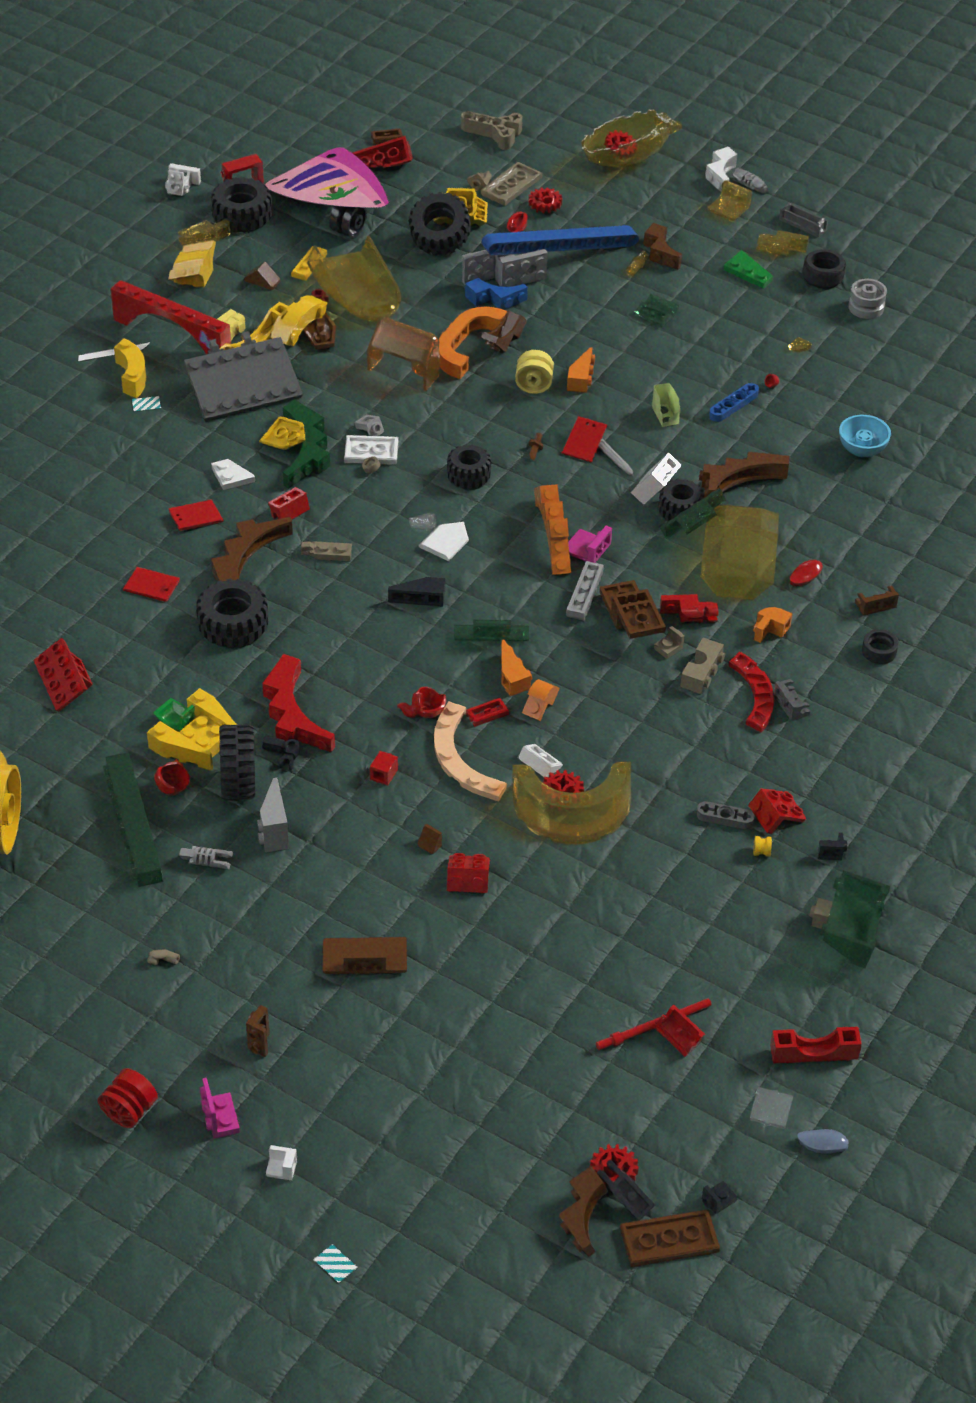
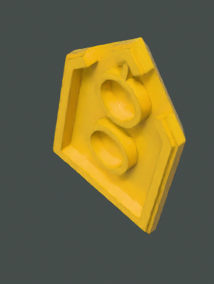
(284, 433)

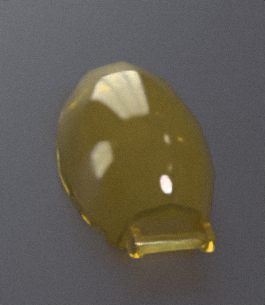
(648, 129)

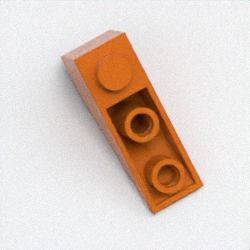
(580, 372)
(513, 673)

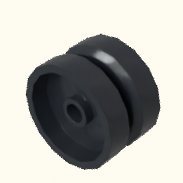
(348, 220)

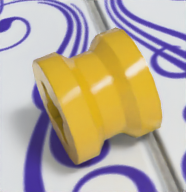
(762, 846)

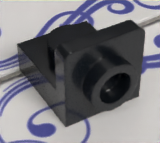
(832, 849)
(718, 1197)

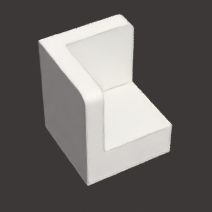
(281, 1162)

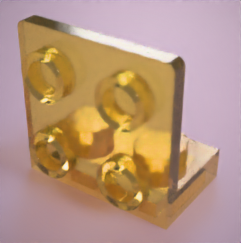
(732, 202)

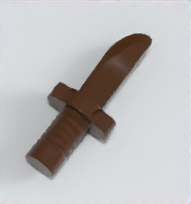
(536, 445)

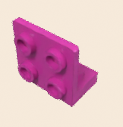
(588, 545)
(219, 1112)

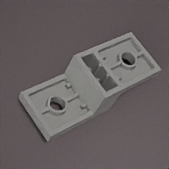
(506, 269)

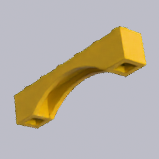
(266, 327)

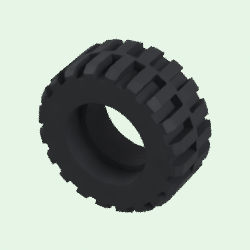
(242, 203)
(439, 206)
(232, 629)
(237, 762)

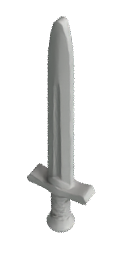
(615, 457)

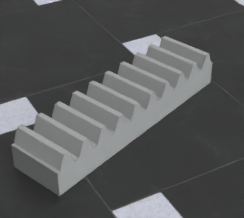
(585, 591)

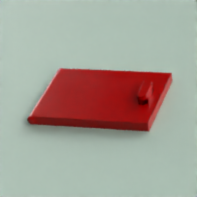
(584, 439)
(195, 515)
(151, 584)

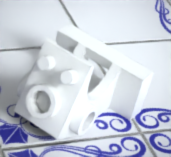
(178, 183)

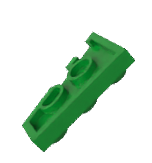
(748, 269)

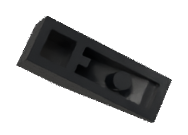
(423, 591)

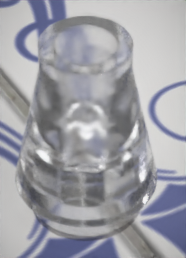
(425, 521)

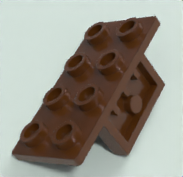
(364, 955)

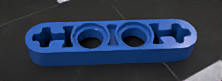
(720, 411)

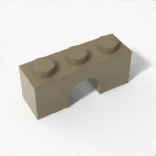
(707, 656)

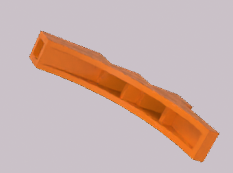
(556, 527)

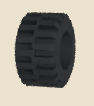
(469, 466)
(678, 496)

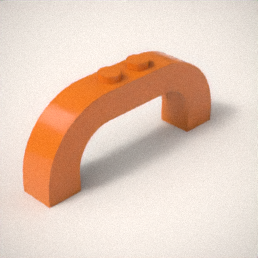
(468, 321)

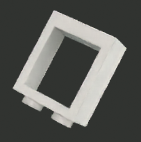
(656, 478)

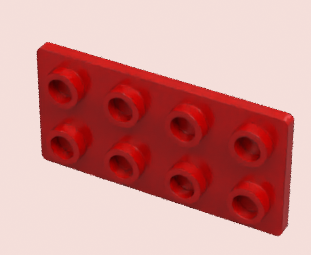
(62, 674)

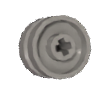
(867, 298)

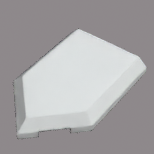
(446, 540)

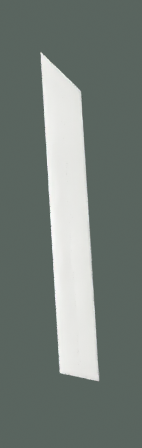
(105, 353)

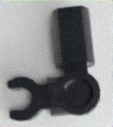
(290, 748)

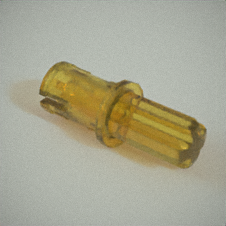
(637, 263)

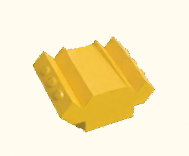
(476, 207)
(194, 264)

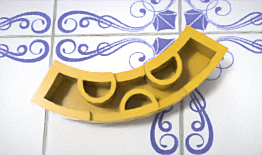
(297, 318)
(133, 361)

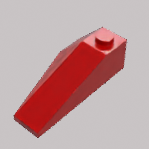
(386, 154)

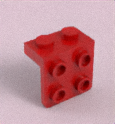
(773, 807)
(468, 873)

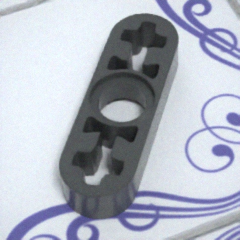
(730, 821)

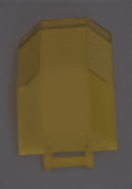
(740, 551)

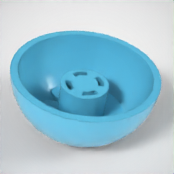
(864, 435)

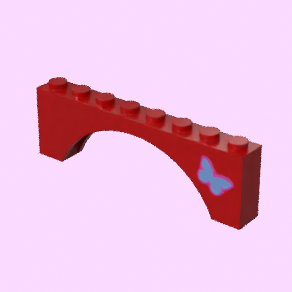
(132, 301)

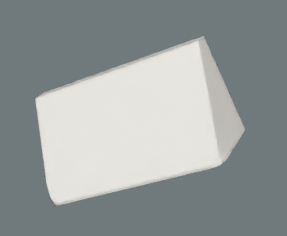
(539, 760)

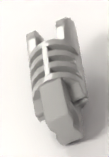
(750, 180)
(206, 856)

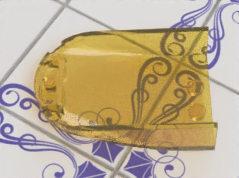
(358, 282)

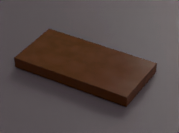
(669, 1238)

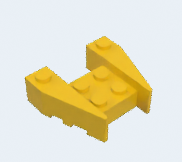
(196, 741)

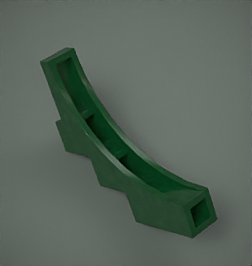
(313, 454)

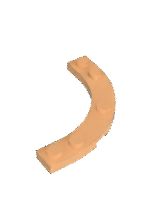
(451, 761)

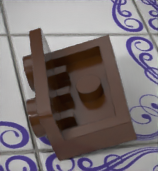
(258, 1031)

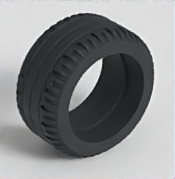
(824, 277)

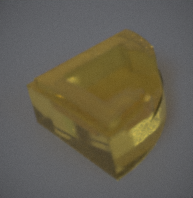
(799, 345)

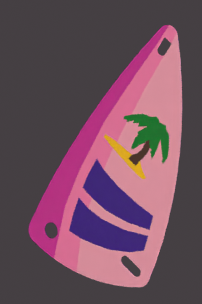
(332, 181)

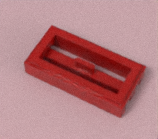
(488, 714)

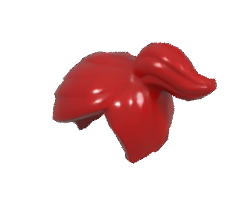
(425, 703)
(172, 778)

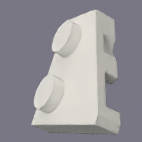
(231, 474)

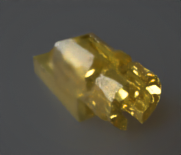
(204, 232)
(782, 243)

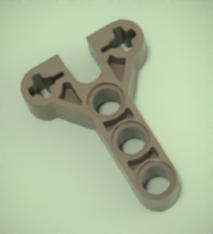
(500, 129)

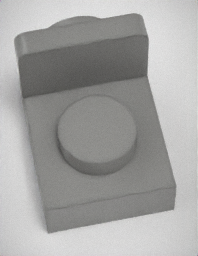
(371, 424)

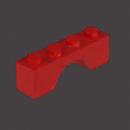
(841, 1044)

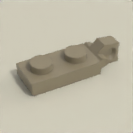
(327, 550)

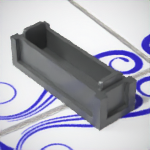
(803, 220)

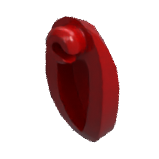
(517, 222)
(806, 572)

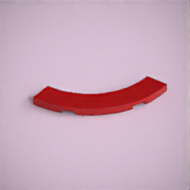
(761, 690)

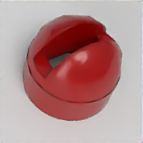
(771, 380)

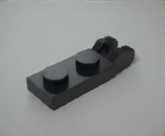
(627, 1192)

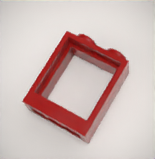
(249, 162)

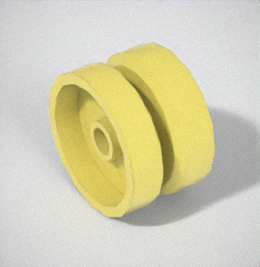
(534, 371)

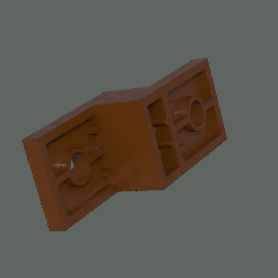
(632, 609)

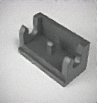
(790, 700)

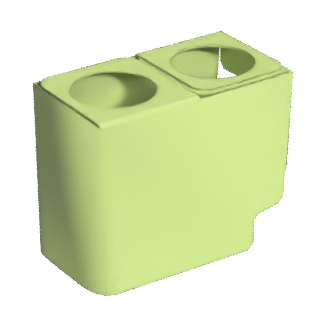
(665, 396)

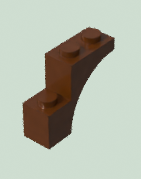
(660, 251)
(501, 336)
(587, 1191)

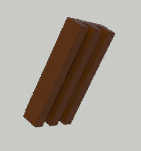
(385, 135)

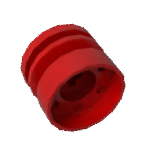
(127, 1098)

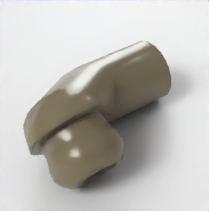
(163, 954)

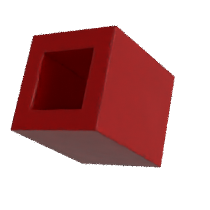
(383, 768)

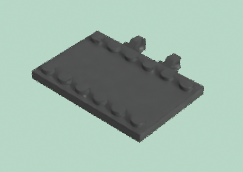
(242, 377)

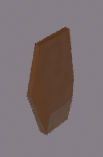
(321, 332)

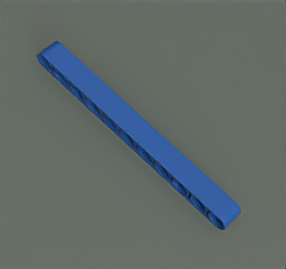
(559, 240)

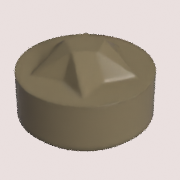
(370, 464)

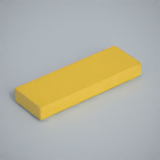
(302, 270)

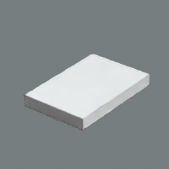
(362, 447)

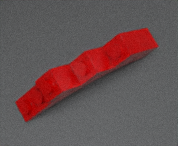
(284, 709)

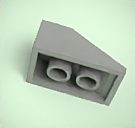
(273, 821)

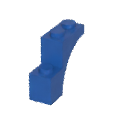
(502, 297)

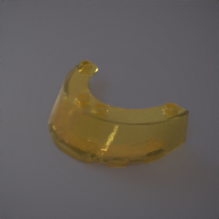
(572, 816)

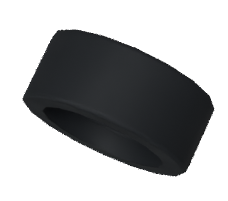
(879, 656)

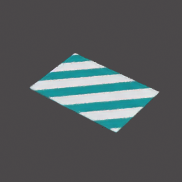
(146, 403)
(335, 1263)

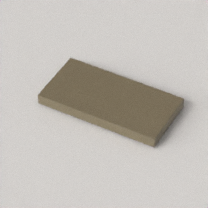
(511, 183)

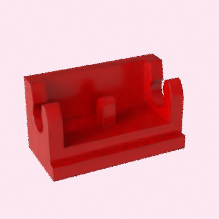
(289, 504)
(679, 1030)

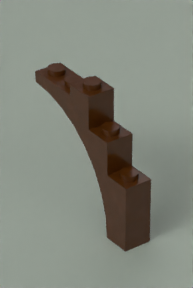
(737, 471)
(249, 540)

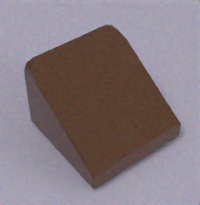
(430, 839)

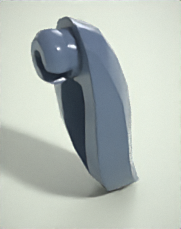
(823, 1141)

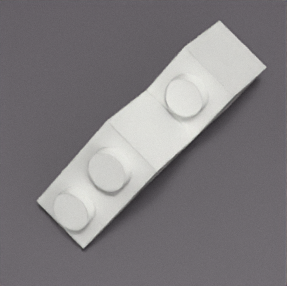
(722, 162)

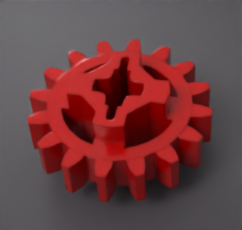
(615, 139)
(545, 200)
(566, 781)
(620, 1157)

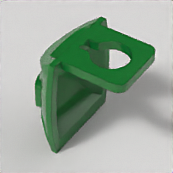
(175, 714)

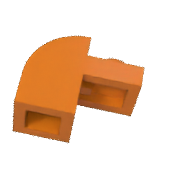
(771, 620)
(539, 697)

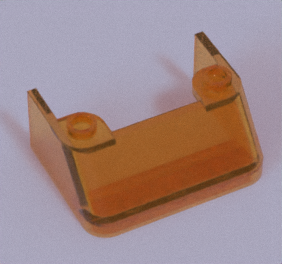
(408, 344)

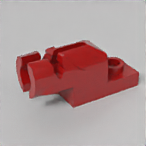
(689, 608)

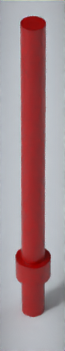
(617, 1038)

